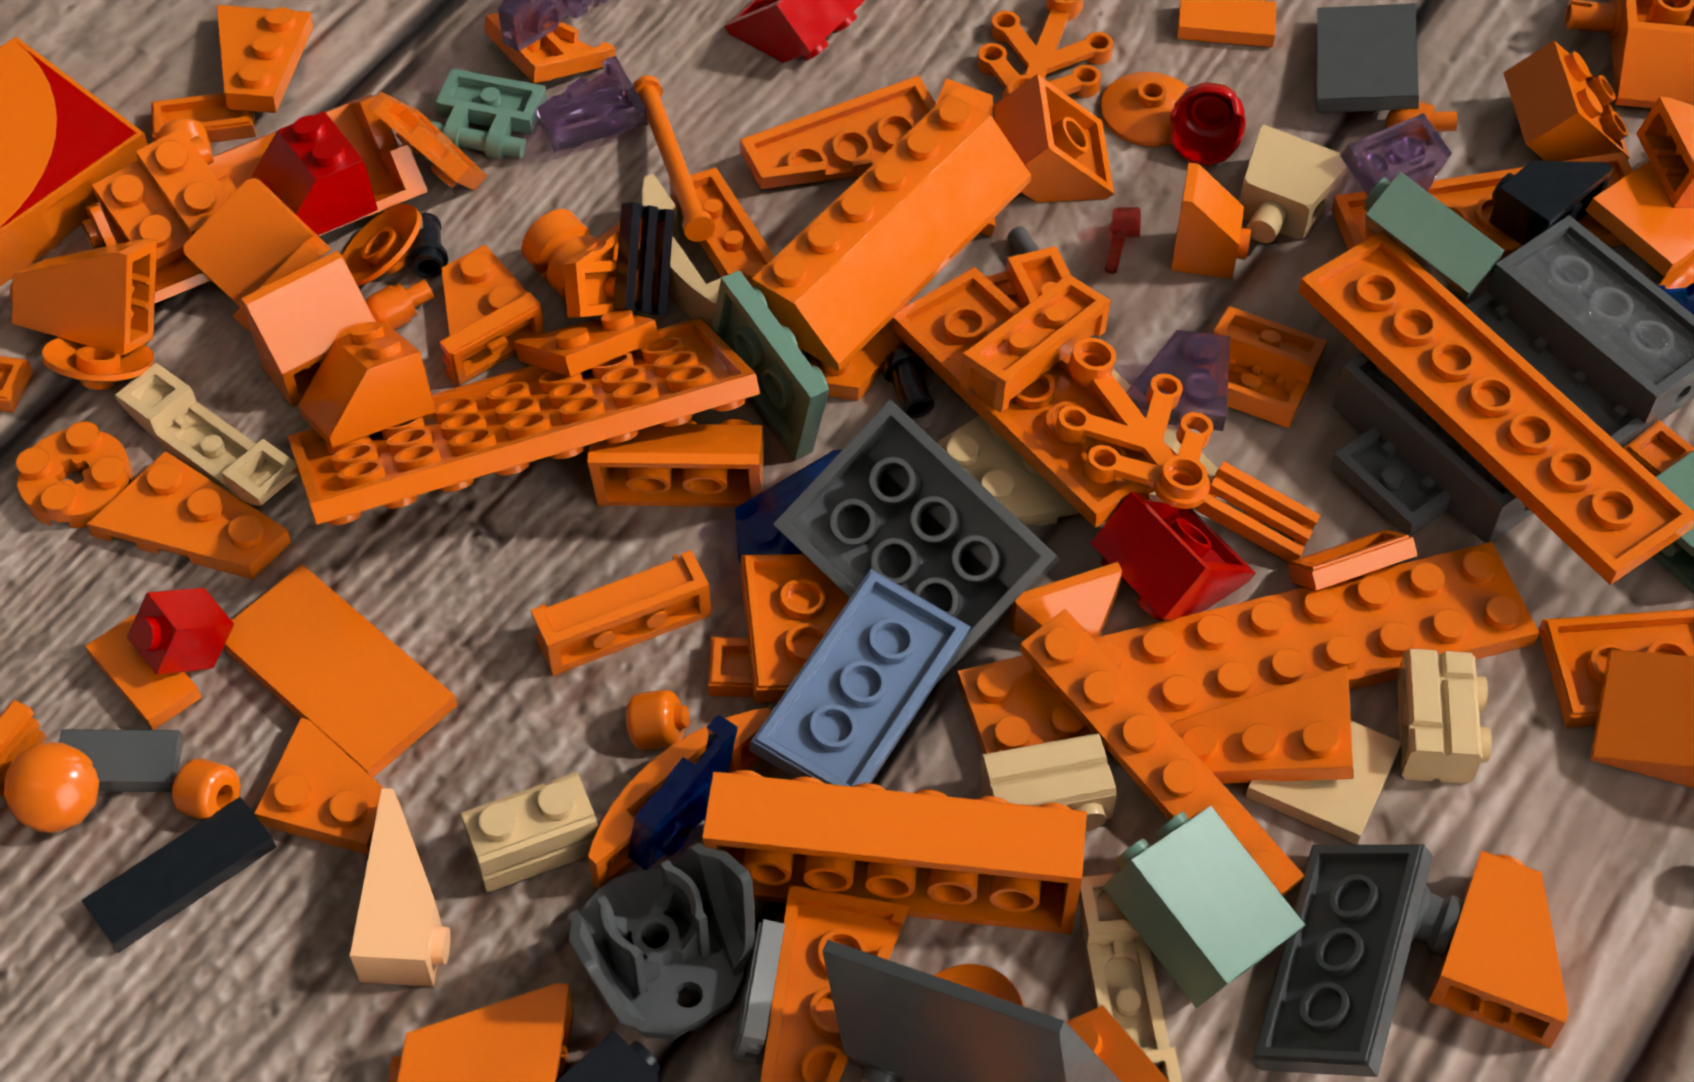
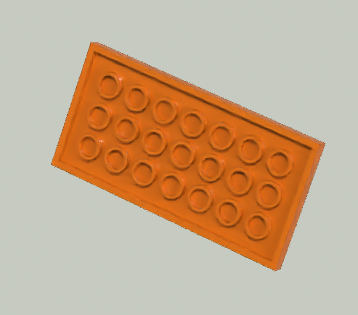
(521, 419)

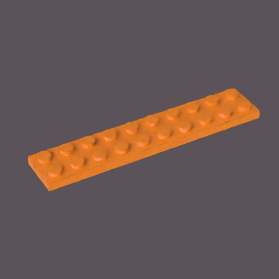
(1257, 645)

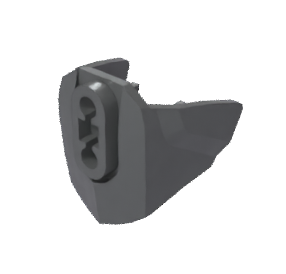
(667, 933)

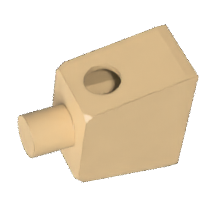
(1289, 185)

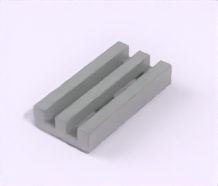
(758, 992)

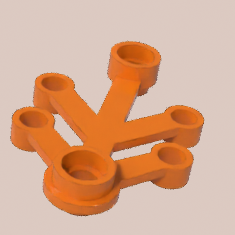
(1045, 56)
(1175, 479)

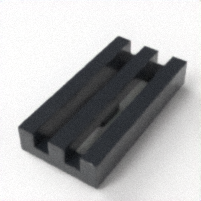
(650, 260)

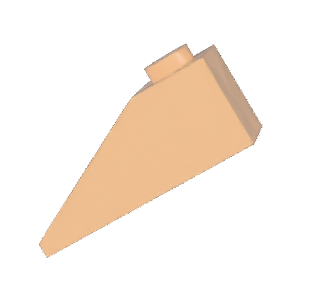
(397, 921)

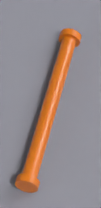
(697, 223)

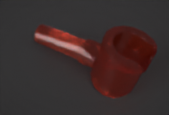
(1124, 224)

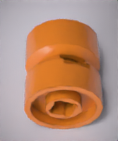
(553, 242)

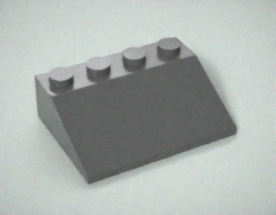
(920, 521)
(933, 1030)

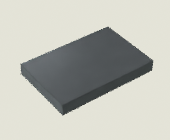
(1367, 58)

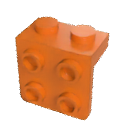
(252, 243)

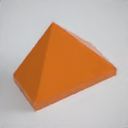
(1085, 596)

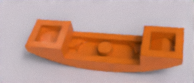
(611, 842)

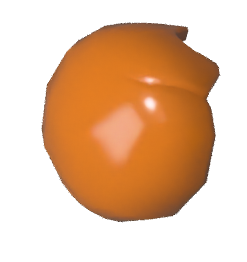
(51, 787)

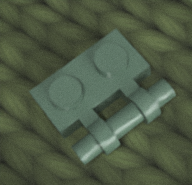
(491, 102)

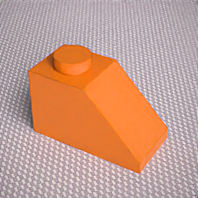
(1209, 228)

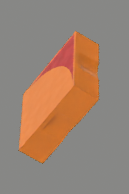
(51, 153)

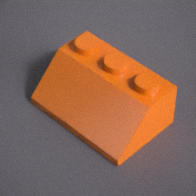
(680, 466)

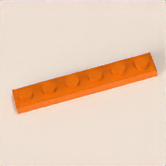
(1144, 740)

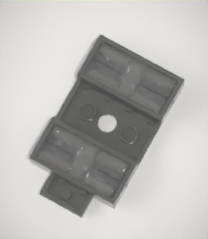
(1574, 316)

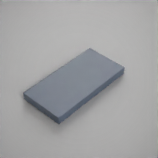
(860, 685)

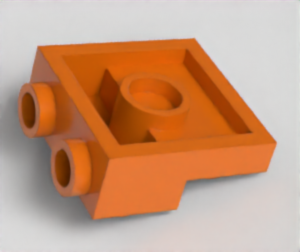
(164, 193)

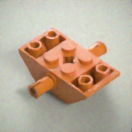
(1648, 44)

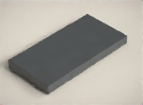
(1346, 963)

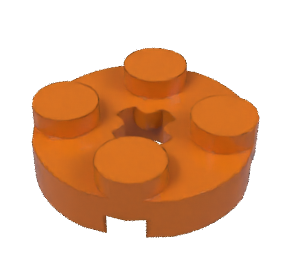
(71, 450)

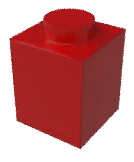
(180, 630)

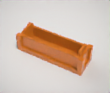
(1033, 341)
(622, 613)

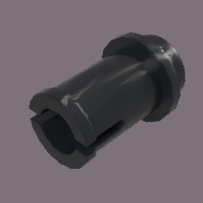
(427, 253)
(904, 371)

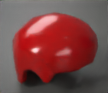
(1207, 123)

